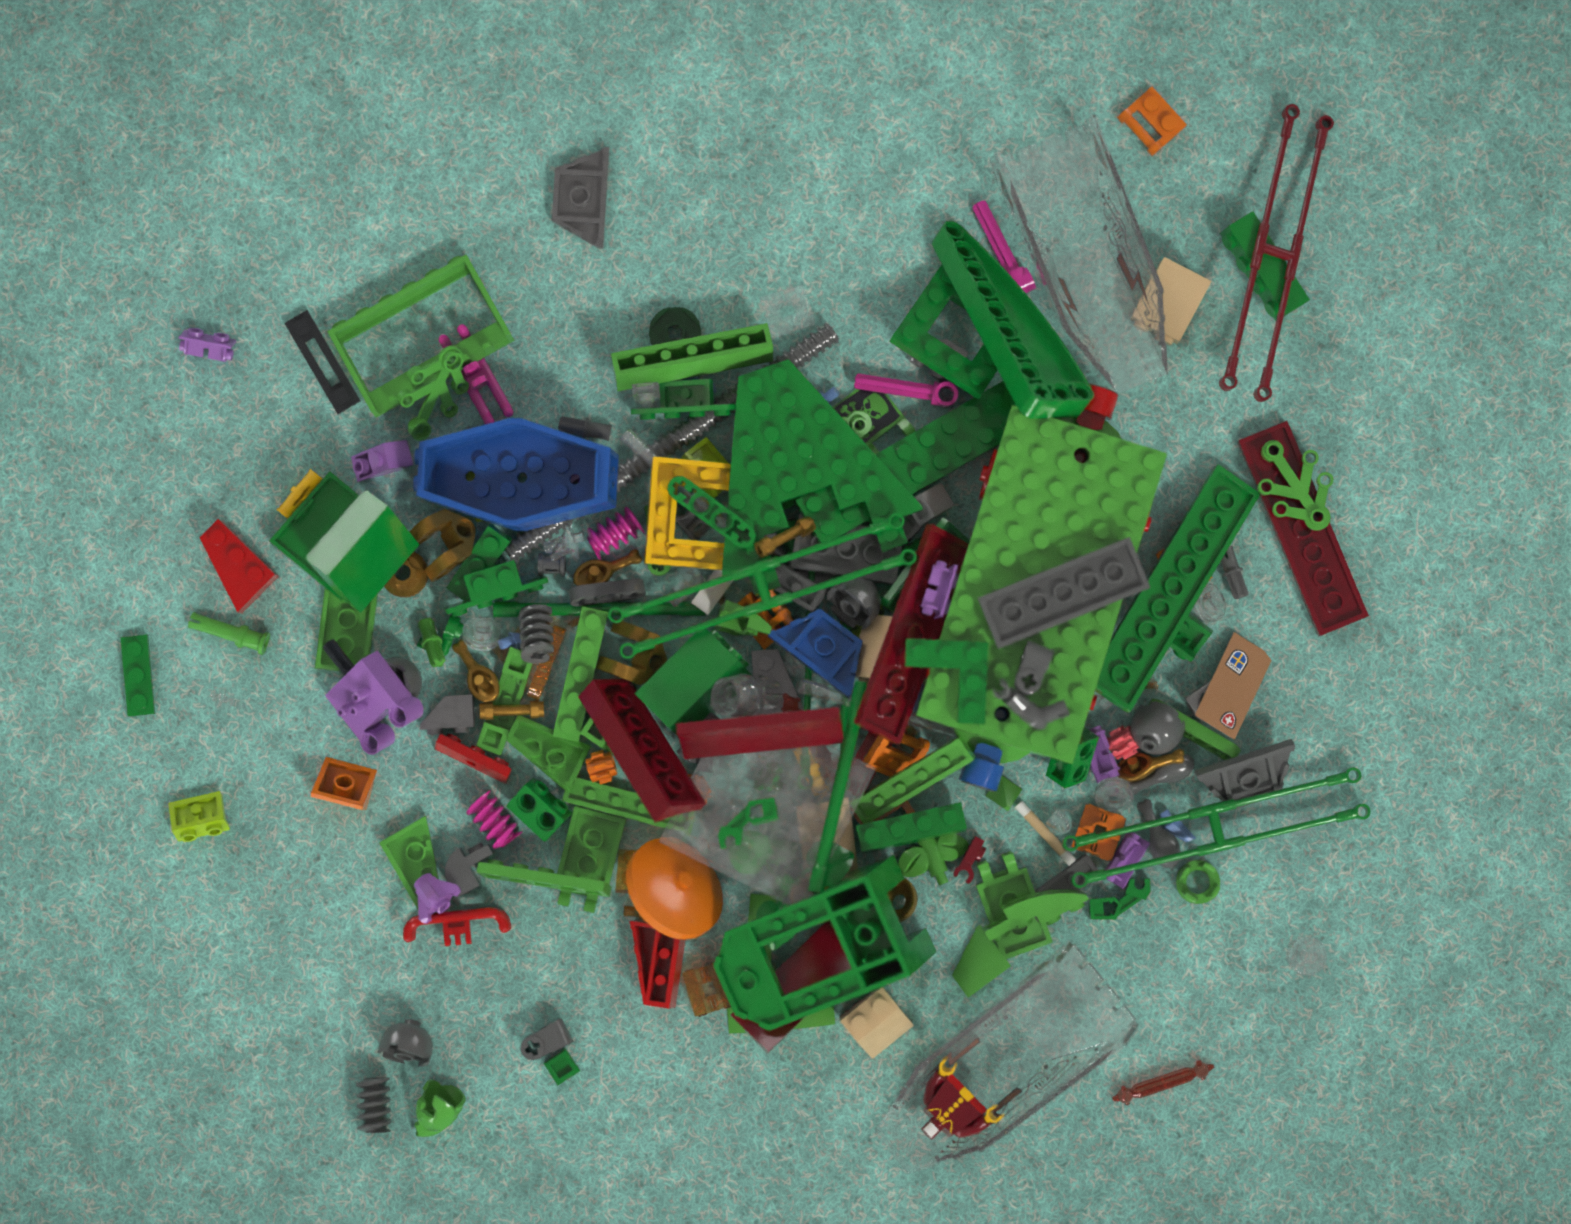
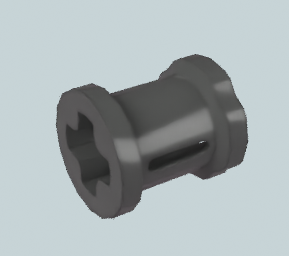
(546, 566)

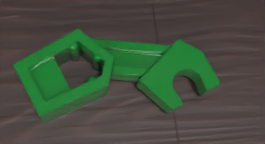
(736, 825)
(1132, 896)

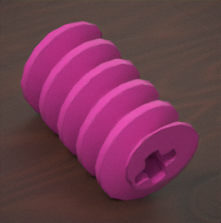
(614, 532)
(493, 821)

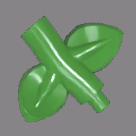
(931, 856)

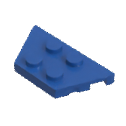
(823, 648)

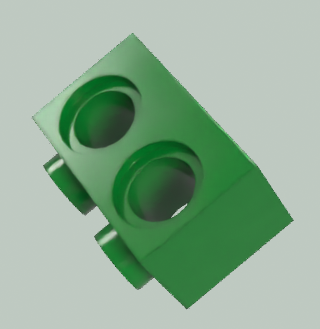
(1072, 774)
(535, 814)

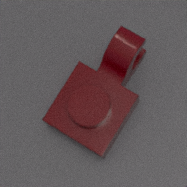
(974, 852)

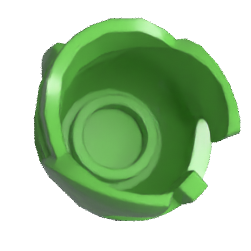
(446, 1101)

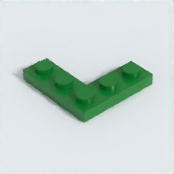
(972, 662)

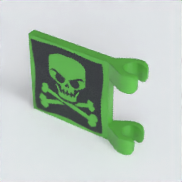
(881, 410)

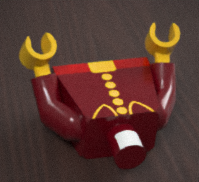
(953, 1106)

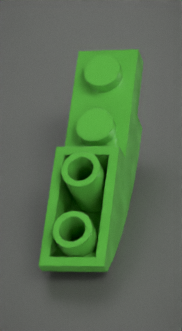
(1044, 905)

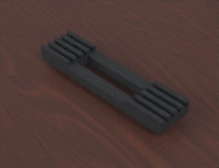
(341, 394)

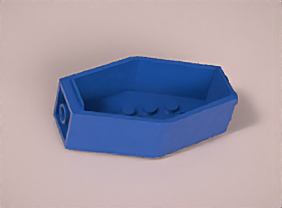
(503, 452)

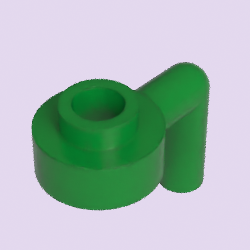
(453, 629)

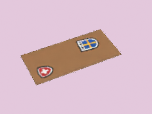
(1233, 686)

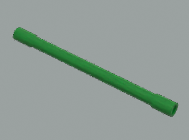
(513, 608)
(820, 869)

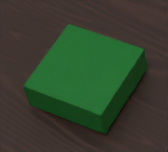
(561, 1066)

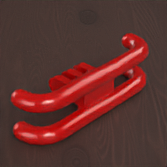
(458, 923)

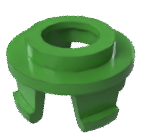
(1214, 882)

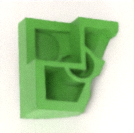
(742, 625)
(979, 963)

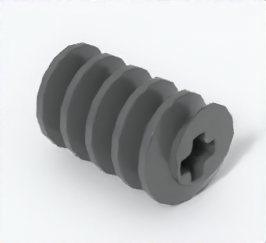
(535, 633)
(373, 1105)

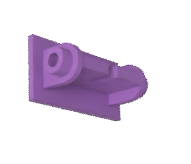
(218, 344)
(944, 580)
(1103, 762)
(1129, 852)

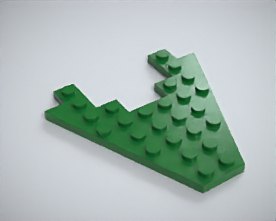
(794, 445)

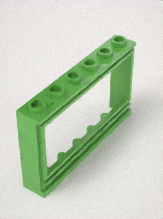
(473, 348)

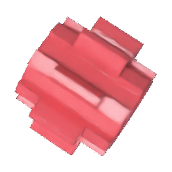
(1122, 743)

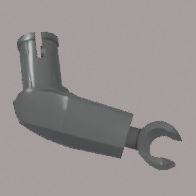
(1029, 711)

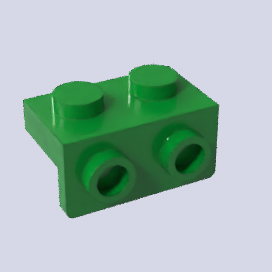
(1190, 638)

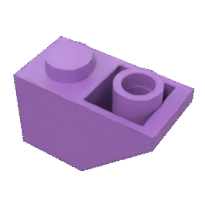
(382, 460)

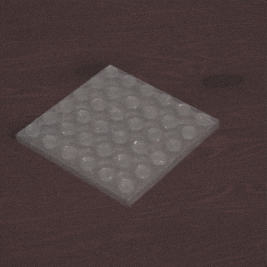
(779, 853)

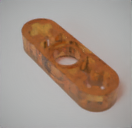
(544, 669)

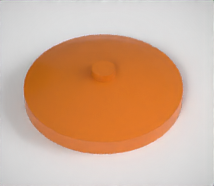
(673, 891)

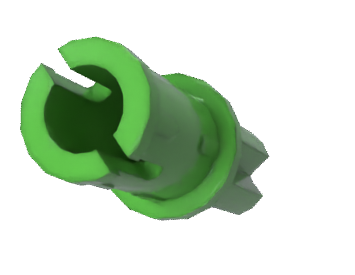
(431, 642)

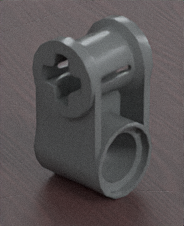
(690, 522)
(1033, 663)
(550, 1039)

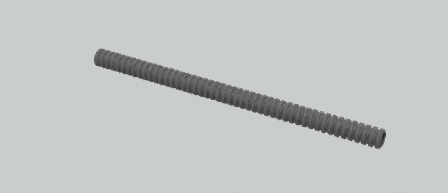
(678, 437)

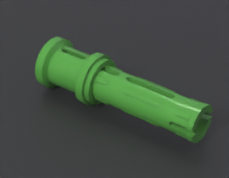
(240, 635)

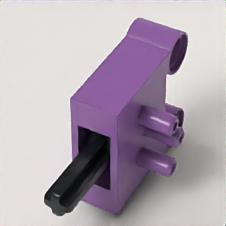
(368, 695)

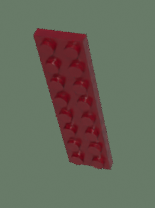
(1311, 554)
(893, 686)

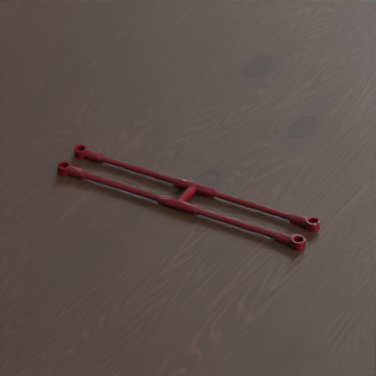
(1291, 255)

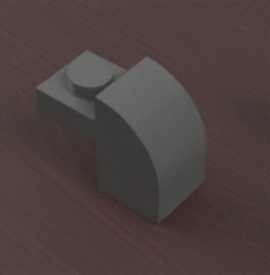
(459, 869)

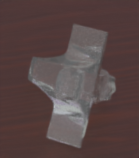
(564, 544)

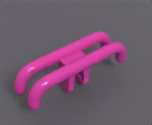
(478, 376)

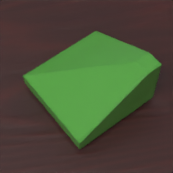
(1005, 795)

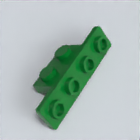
(685, 397)
(493, 583)

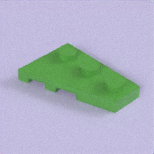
(553, 755)
(411, 854)

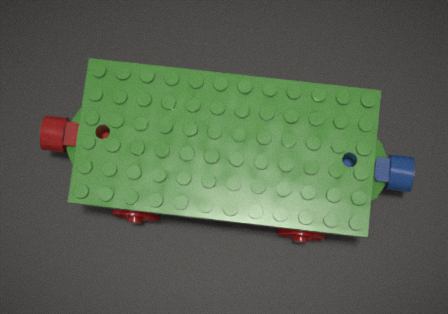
(1045, 500)

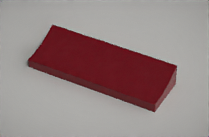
(761, 733)
(641, 748)
(813, 961)

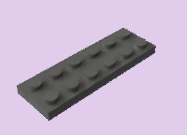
(1063, 593)

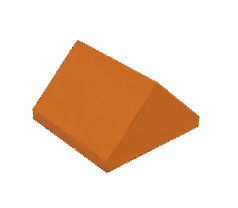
(344, 783)

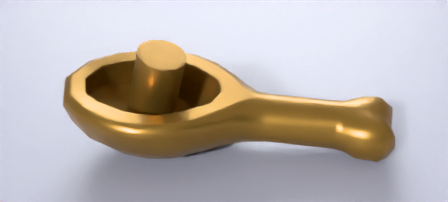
(601, 571)
(480, 679)
(1142, 764)

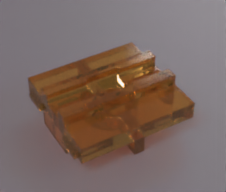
(701, 1003)

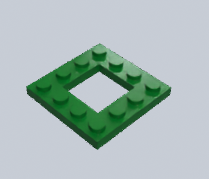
(915, 340)

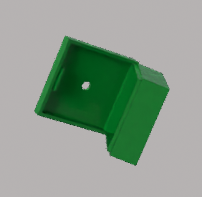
(345, 541)

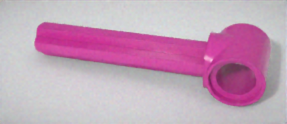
(1001, 248)
(906, 388)

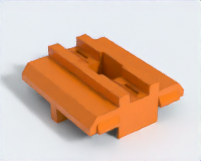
(1090, 818)

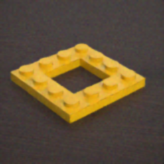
(660, 542)

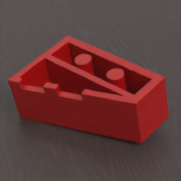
(237, 565)
(658, 964)

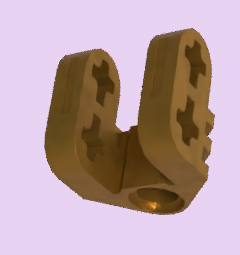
(457, 535)
(641, 669)

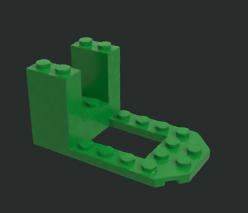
(865, 928)

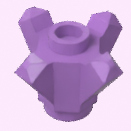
(433, 896)

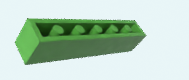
(693, 356)

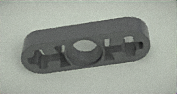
(607, 592)

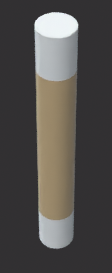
(1044, 832)

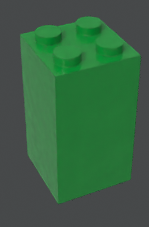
(685, 682)

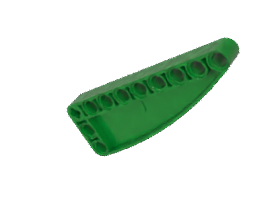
(1014, 331)

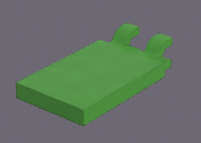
(590, 850)
(1002, 888)

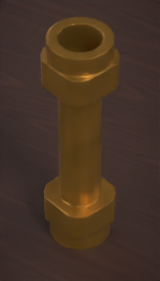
(767, 545)
(534, 709)

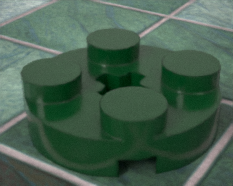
(674, 318)

